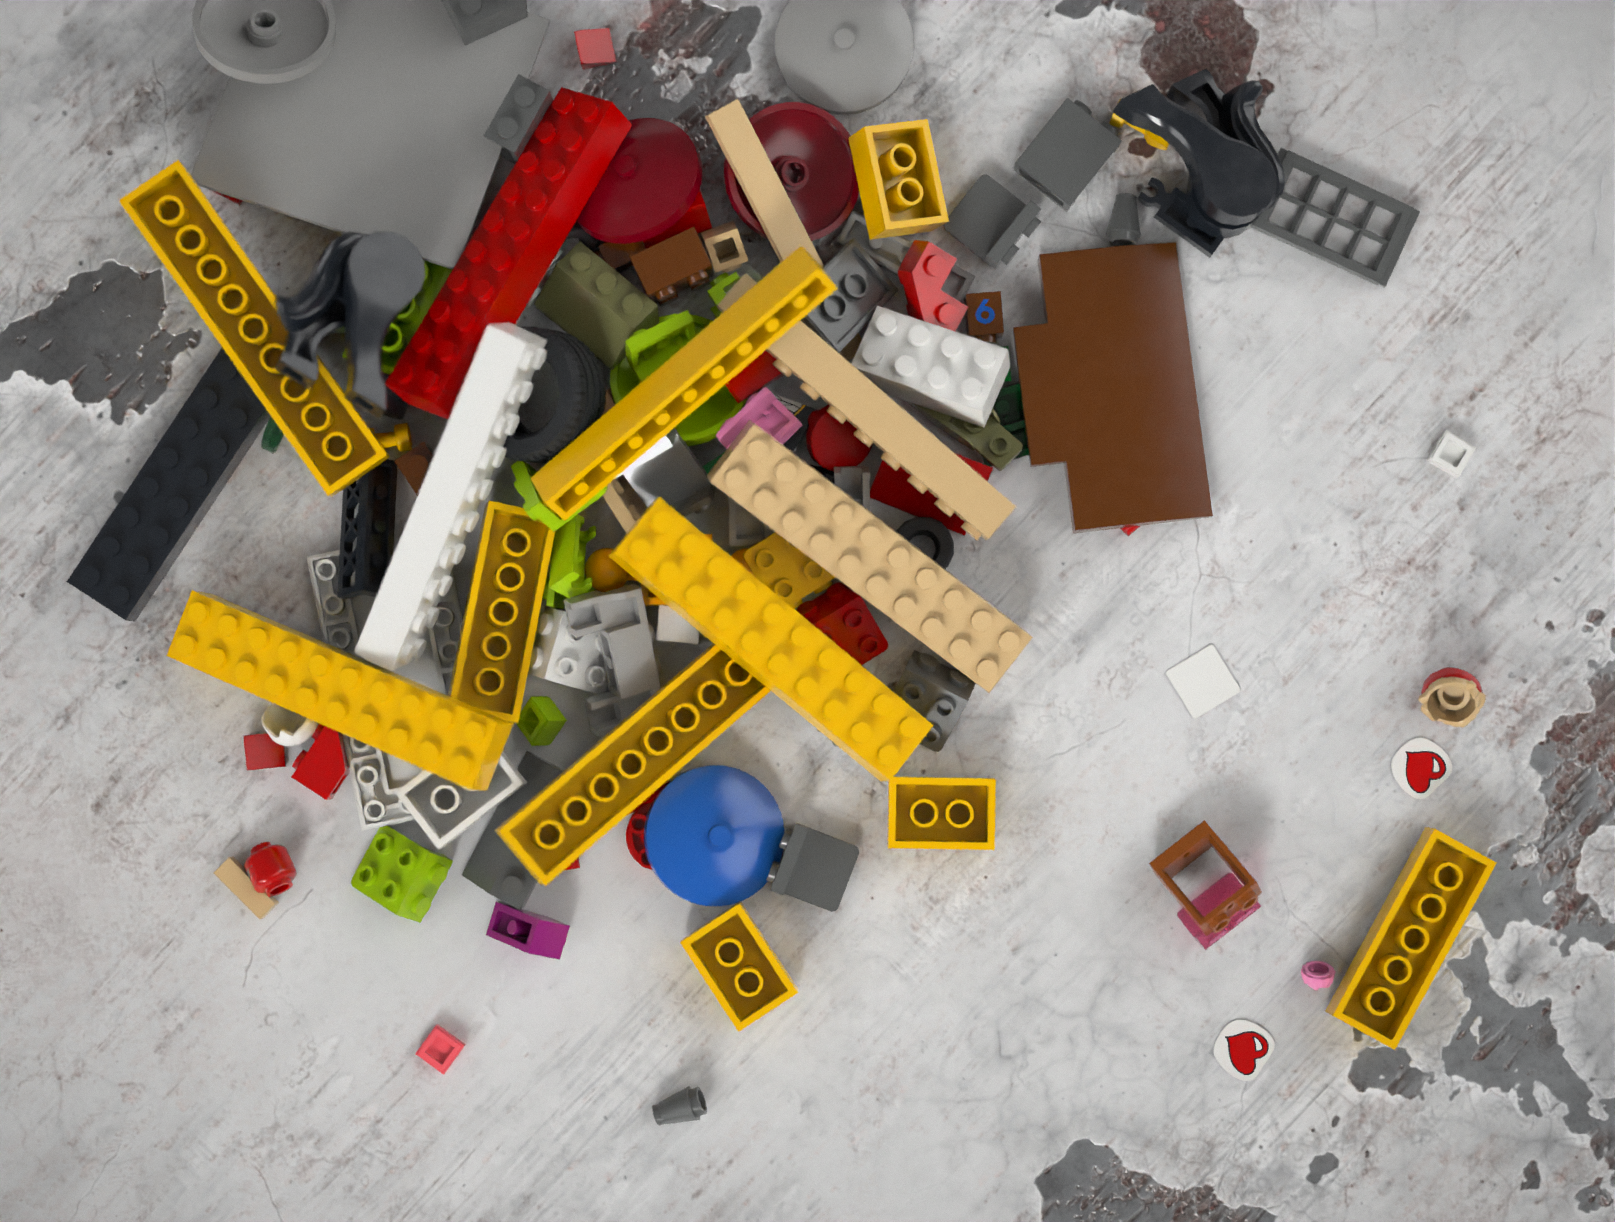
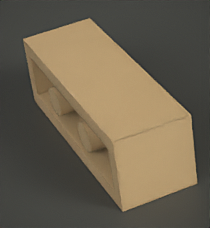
(238, 881)

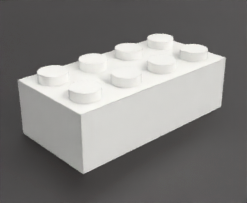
(932, 365)

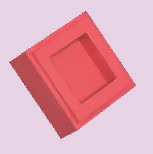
(440, 1049)

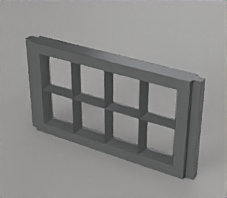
(1392, 244)

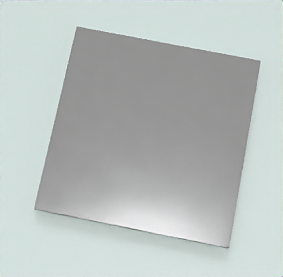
(379, 129)

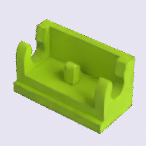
(569, 558)

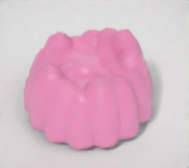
(1317, 974)

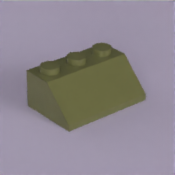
(595, 304)

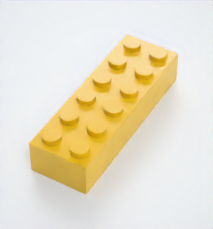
(501, 611)
(1410, 937)

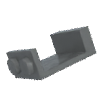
(518, 117)
(1067, 153)
(672, 474)

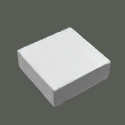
(1451, 454)

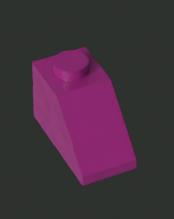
(527, 931)

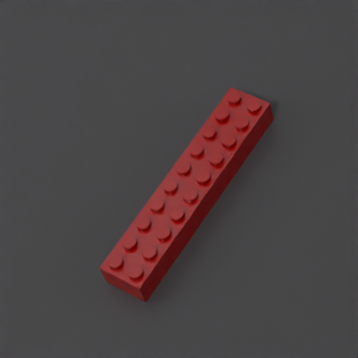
(510, 246)

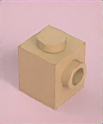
(724, 247)

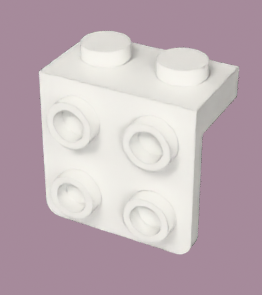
(567, 658)

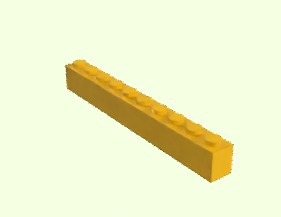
(683, 383)

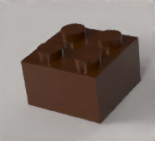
(673, 267)

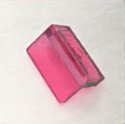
(1210, 900)

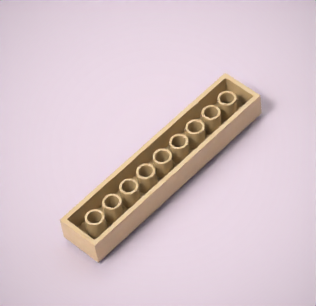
(868, 556)

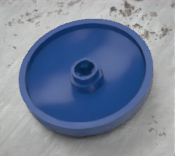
(713, 835)

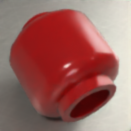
(270, 869)

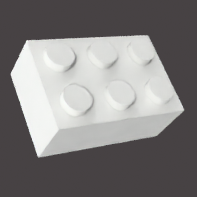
(450, 809)

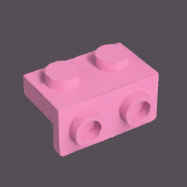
(766, 413)

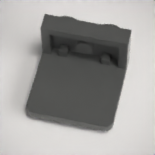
(992, 221)
(935, 694)
(813, 867)

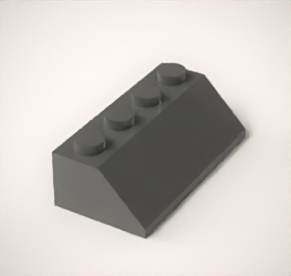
(492, 862)

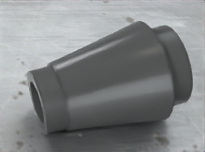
(1124, 221)
(680, 1107)

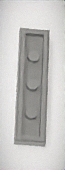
(891, 251)

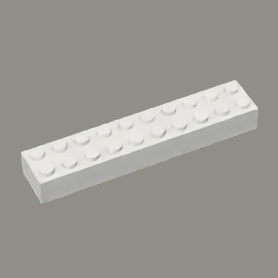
(451, 495)

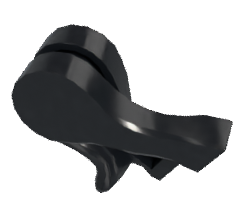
(1222, 145)
(355, 291)

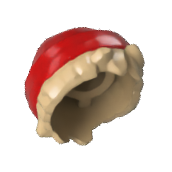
(1452, 697)

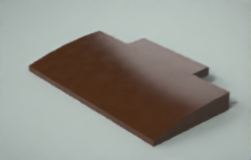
(1115, 387)

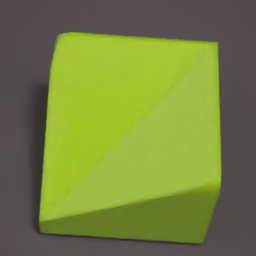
(540, 720)

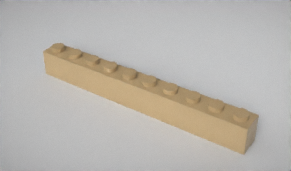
(886, 425)

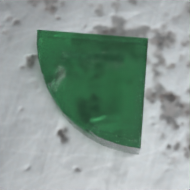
(272, 436)

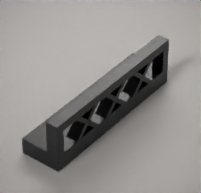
(373, 528)

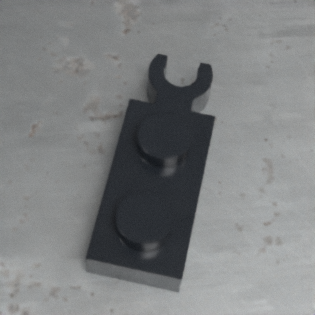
(1175, 216)

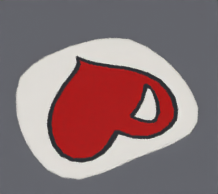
(1420, 767)
(1243, 1049)

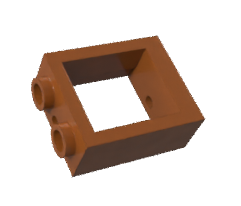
(1184, 853)

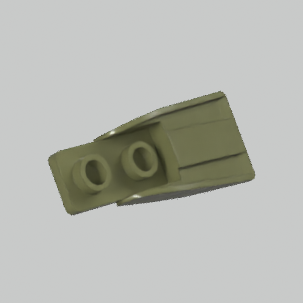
(991, 441)

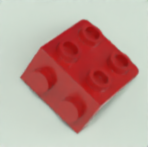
(846, 621)

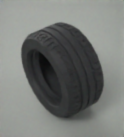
(578, 405)

